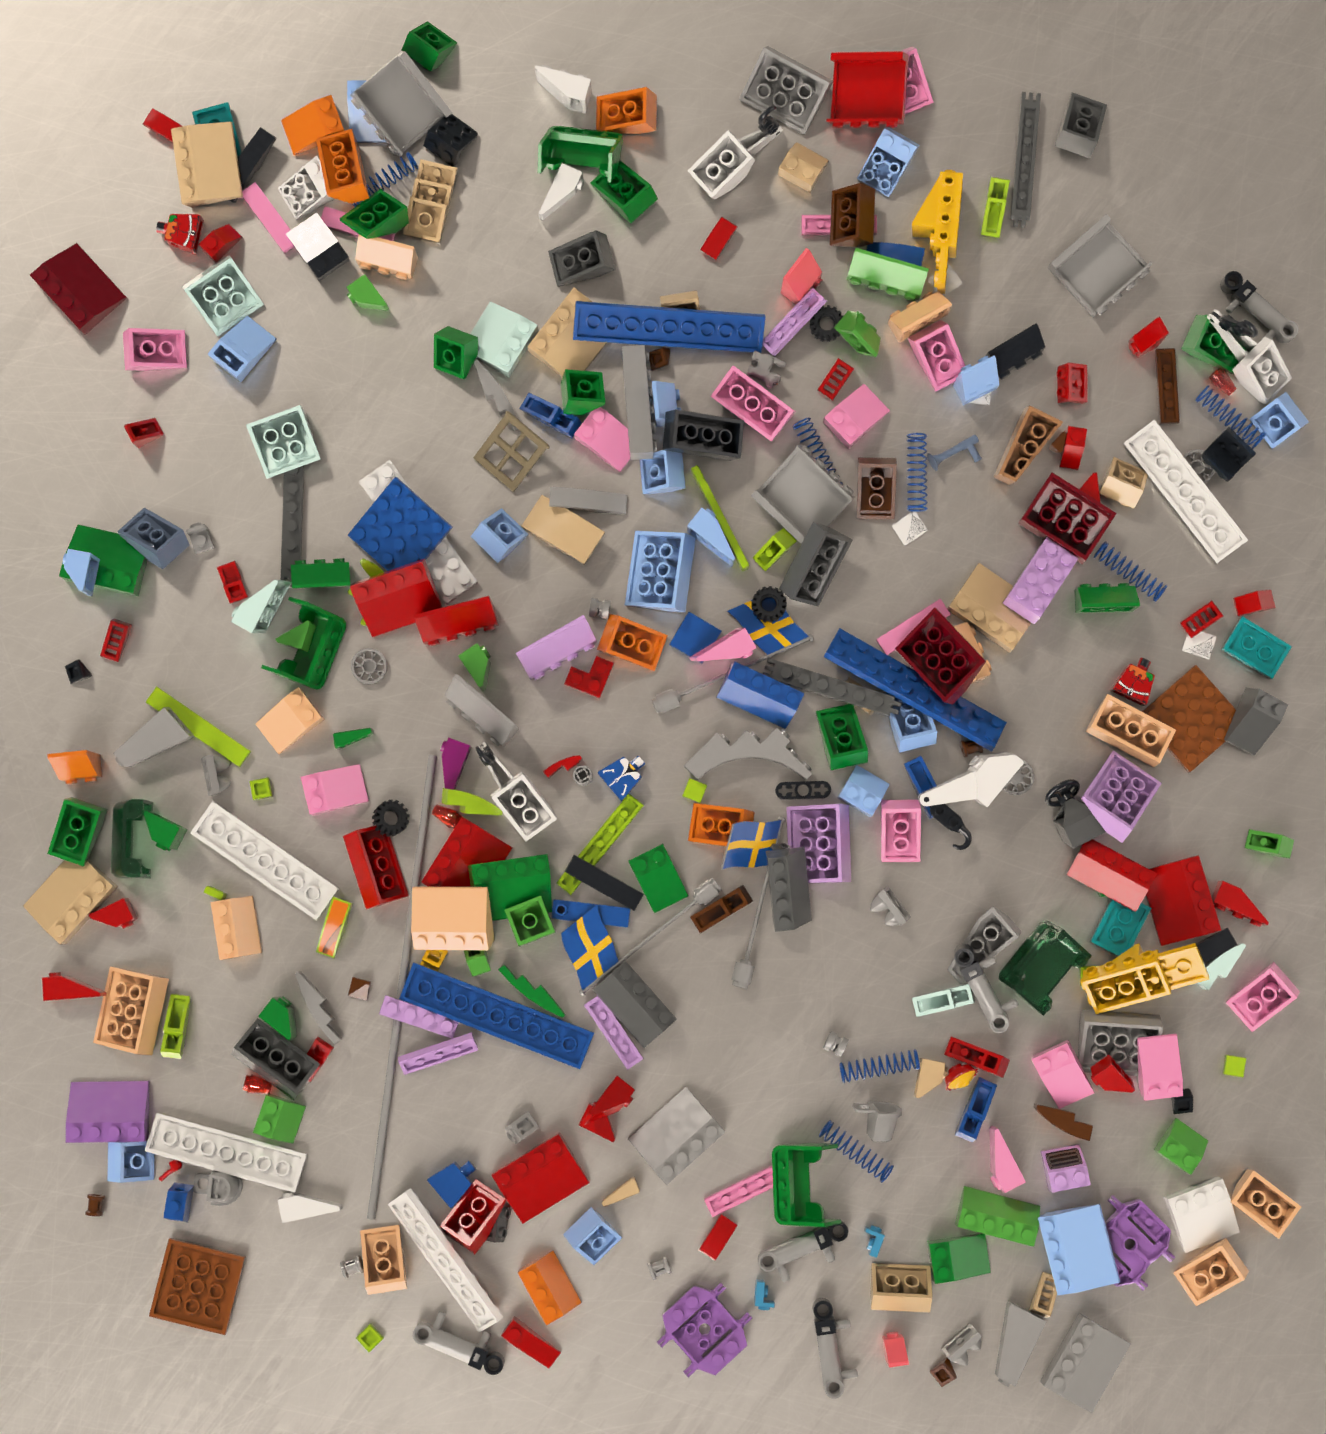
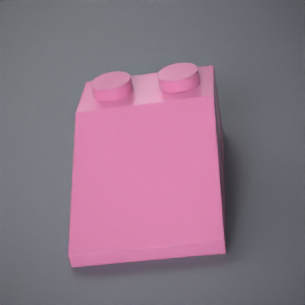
(917, 88)
(154, 349)
(937, 354)
(855, 416)
(605, 438)
(732, 645)
(334, 789)
(900, 830)
(1263, 997)
(1159, 1067)
(1062, 1074)
(1002, 1164)

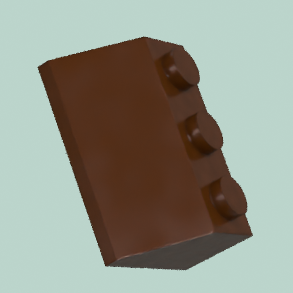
(852, 216)

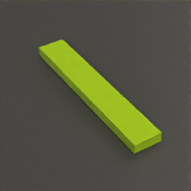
(714, 507)
(201, 728)
(604, 839)

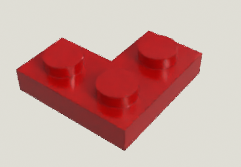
(592, 682)

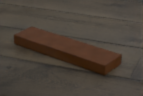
(1167, 386)

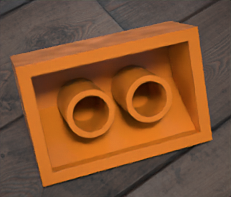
(549, 1287)

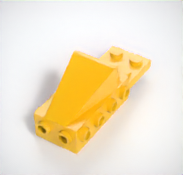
(940, 222)
(1142, 976)

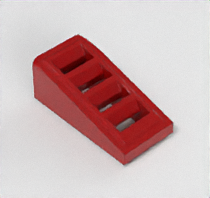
(834, 369)
(1211, 604)
(111, 630)

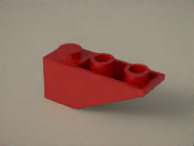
(1235, 900)

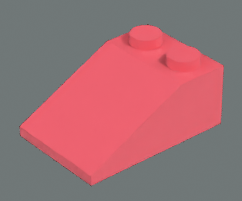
(801, 277)

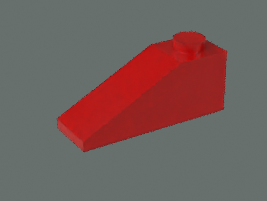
(1148, 338)
(65, 987)
(977, 1057)
(611, 1101)
(530, 1342)

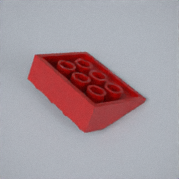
(395, 597)
(456, 620)
(464, 847)
(1181, 901)
(540, 1178)

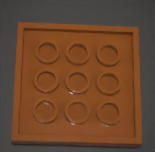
(1197, 714)
(197, 1286)

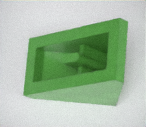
(299, 637)

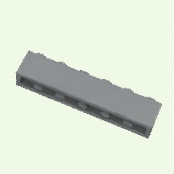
(637, 402)

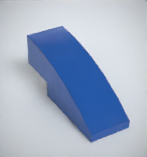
(898, 251)
(550, 415)
(920, 778)
(976, 1110)

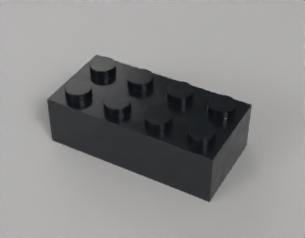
(703, 435)

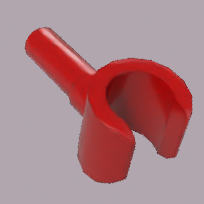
(175, 1165)

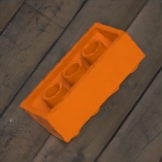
(342, 167)

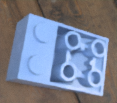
(888, 161)
(242, 348)
(977, 380)

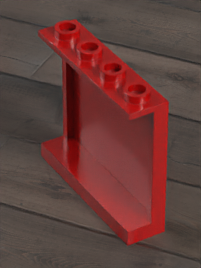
(869, 89)

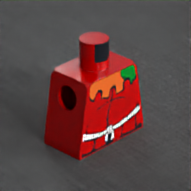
(182, 231)
(1135, 683)

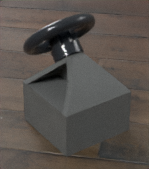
(1074, 819)

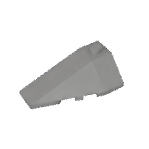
(987, 938)

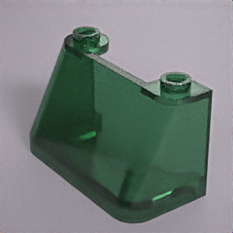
(122, 839)
(1042, 965)

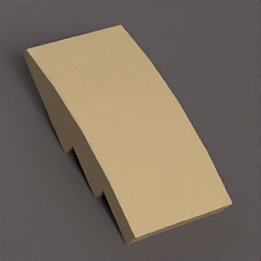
(430, 200)
(563, 530)

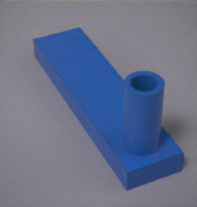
(574, 910)

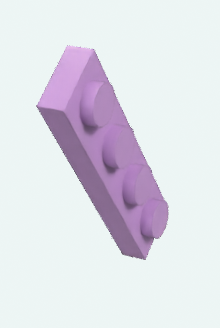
(793, 322)
(418, 1017)
(614, 1032)
(437, 1053)

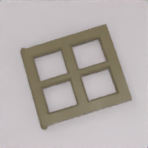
(511, 451)

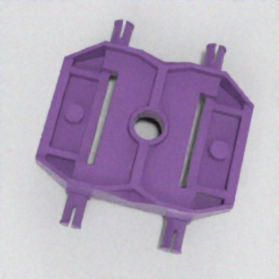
(1143, 1251)
(693, 1341)

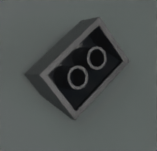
(1018, 350)

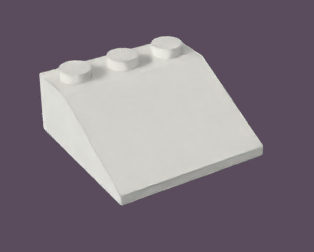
(1202, 1214)

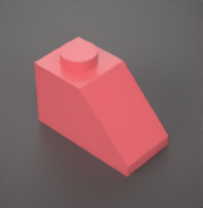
(895, 1349)

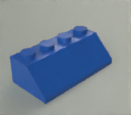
(759, 695)

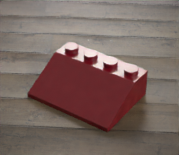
(78, 287)
(1067, 517)
(941, 656)

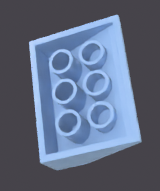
(660, 571)
(1078, 1249)

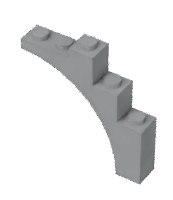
(773, 748)

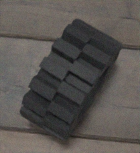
(815, 323)
(769, 593)
(401, 815)

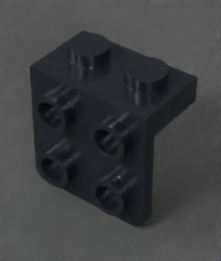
(449, 138)
(1228, 454)

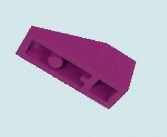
(453, 761)

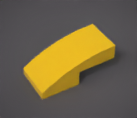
(433, 959)

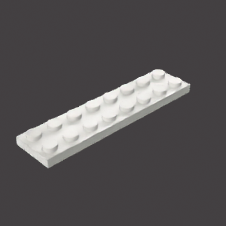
(1185, 491)
(444, 564)
(264, 860)
(225, 1152)
(445, 1260)

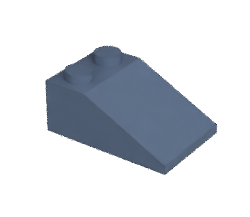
(154, 537)

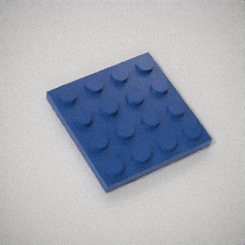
(399, 527)

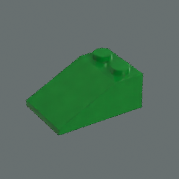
(626, 193)
(377, 216)
(1208, 346)
(842, 737)
(76, 830)
(658, 878)
(958, 1258)

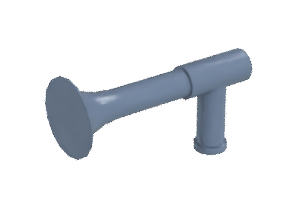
(935, 460)

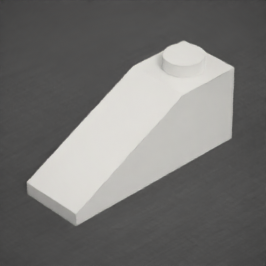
(562, 189)
(302, 1206)

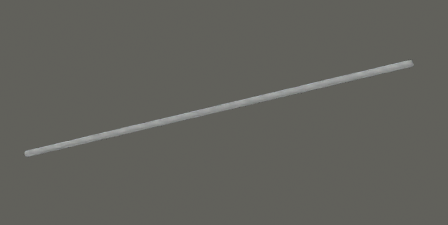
(402, 979)

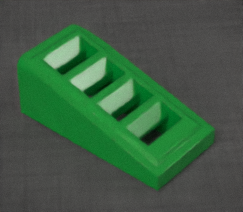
(347, 738)

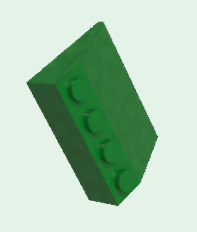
(120, 564)
(513, 882)

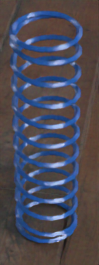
(412, 161)
(1262, 435)
(915, 439)
(814, 443)
(1156, 597)
(843, 1072)
(828, 1126)

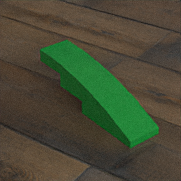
(538, 995)

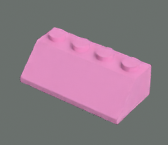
(752, 403)

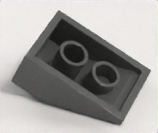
(1081, 125)
(582, 259)
(1255, 720)

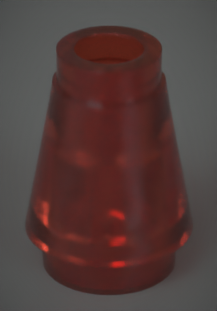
(1222, 381)
(446, 815)
(256, 1085)

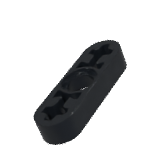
(808, 783)

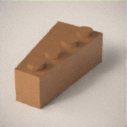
(1026, 442)

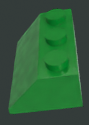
(320, 573)
(1106, 598)

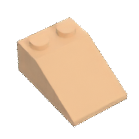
(289, 720)
(383, 1259)
(1211, 1272)

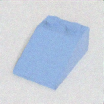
(362, 130)
(708, 532)
(911, 728)

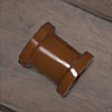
(970, 747)
(95, 1205)

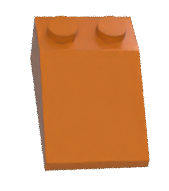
(627, 111)
(310, 123)
(632, 642)
(76, 766)
(713, 823)

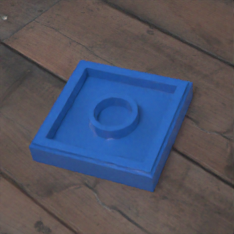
(694, 635)

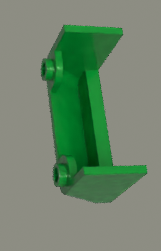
(580, 148)
(313, 666)
(792, 1185)

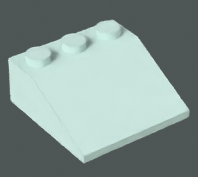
(223, 295)
(503, 338)
(283, 441)
(259, 610)

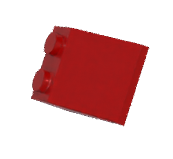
(473, 1216)

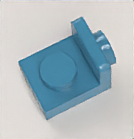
(874, 1244)
(761, 1291)

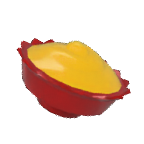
(959, 1076)

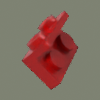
(1072, 383)

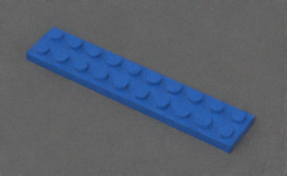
(668, 327)
(911, 689)
(496, 1015)

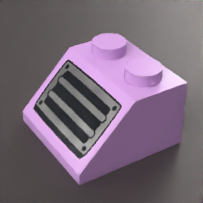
(1065, 1168)

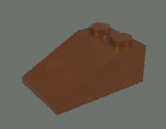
(876, 488)

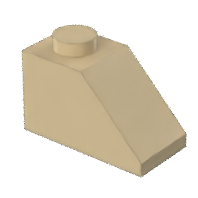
(929, 1076)

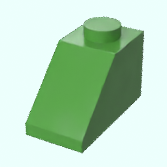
(365, 294)
(1269, 843)
(477, 961)

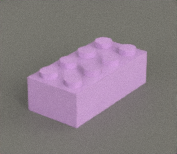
(1040, 580)

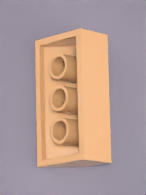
(1131, 730)

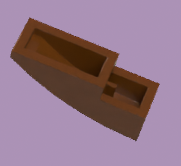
(721, 909)
(1065, 1121)

